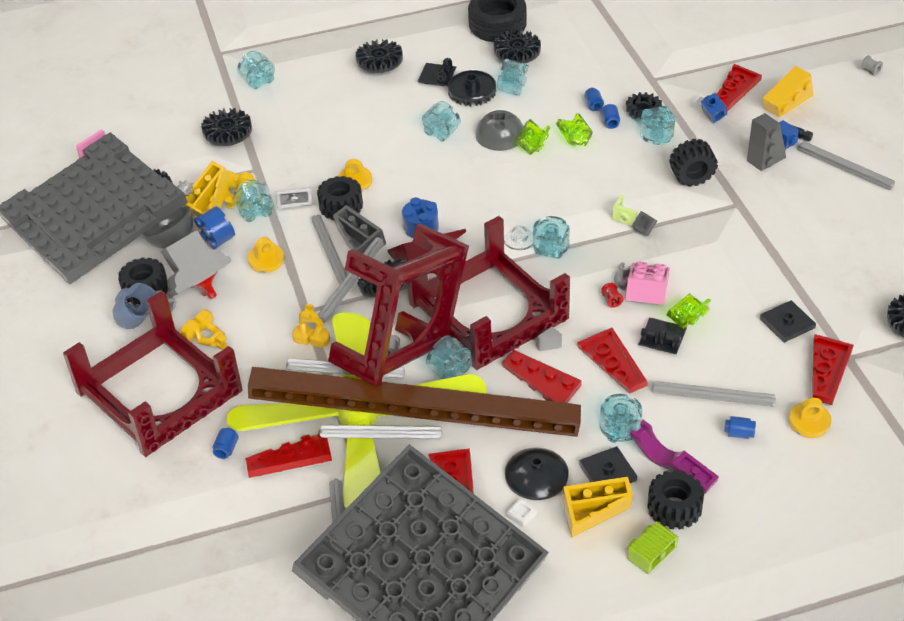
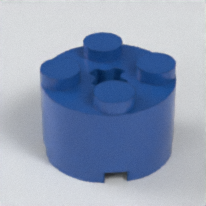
(419, 212)
(214, 227)

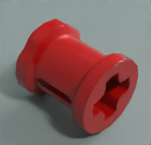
(612, 294)

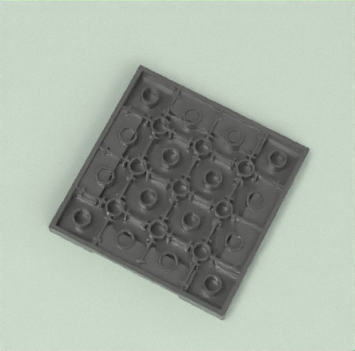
(91, 208)
(419, 550)

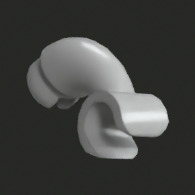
(619, 278)

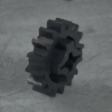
(637, 103)

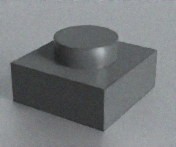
(644, 223)

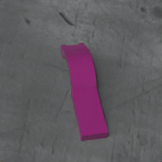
(667, 458)

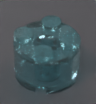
(256, 69)
(512, 77)
(440, 121)
(657, 125)
(253, 200)
(551, 237)
(449, 358)
(619, 417)

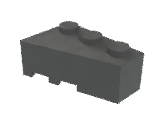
(765, 142)
(356, 229)

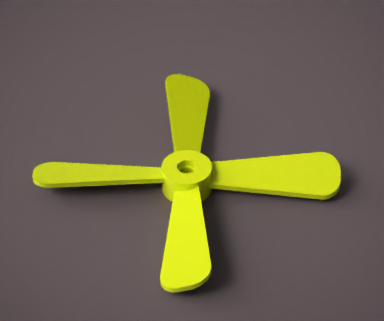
(361, 455)

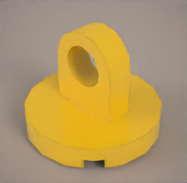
(357, 172)
(265, 256)
(810, 418)

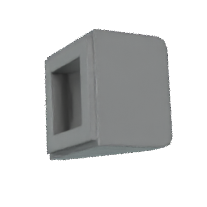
(549, 340)

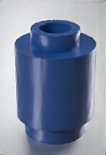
(593, 99)
(610, 116)
(740, 427)
(225, 443)

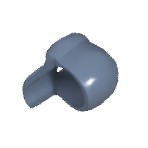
(129, 315)

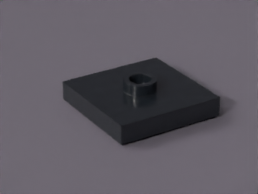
(787, 321)
(607, 465)

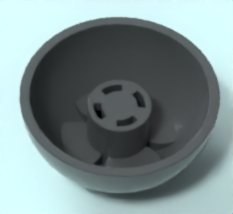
(499, 130)
(170, 229)

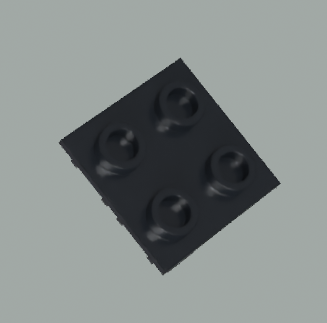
(437, 73)
(662, 336)

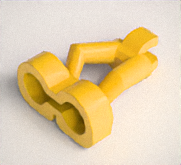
(237, 180)
(204, 321)
(304, 334)

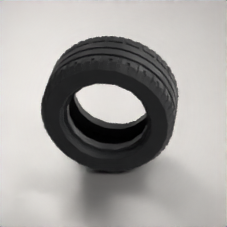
(493, 17)

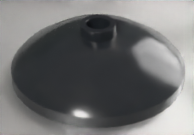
(536, 473)

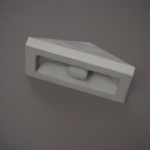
(294, 198)

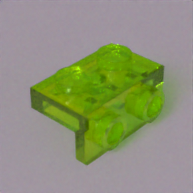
(576, 131)
(532, 137)
(688, 311)

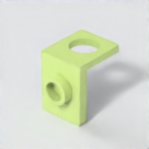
(622, 213)

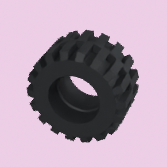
(693, 162)
(337, 193)
(143, 271)
(680, 486)

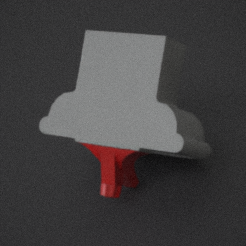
(193, 265)

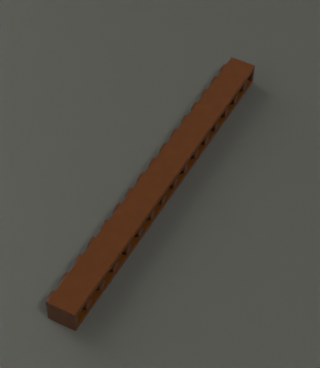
(414, 401)

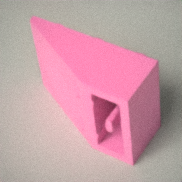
(647, 283)

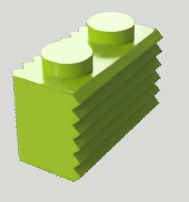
(652, 547)

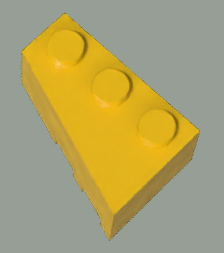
(789, 92)
(209, 189)
(595, 502)

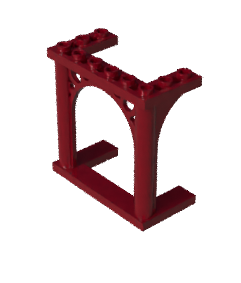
(447, 262)
(552, 302)
(140, 422)

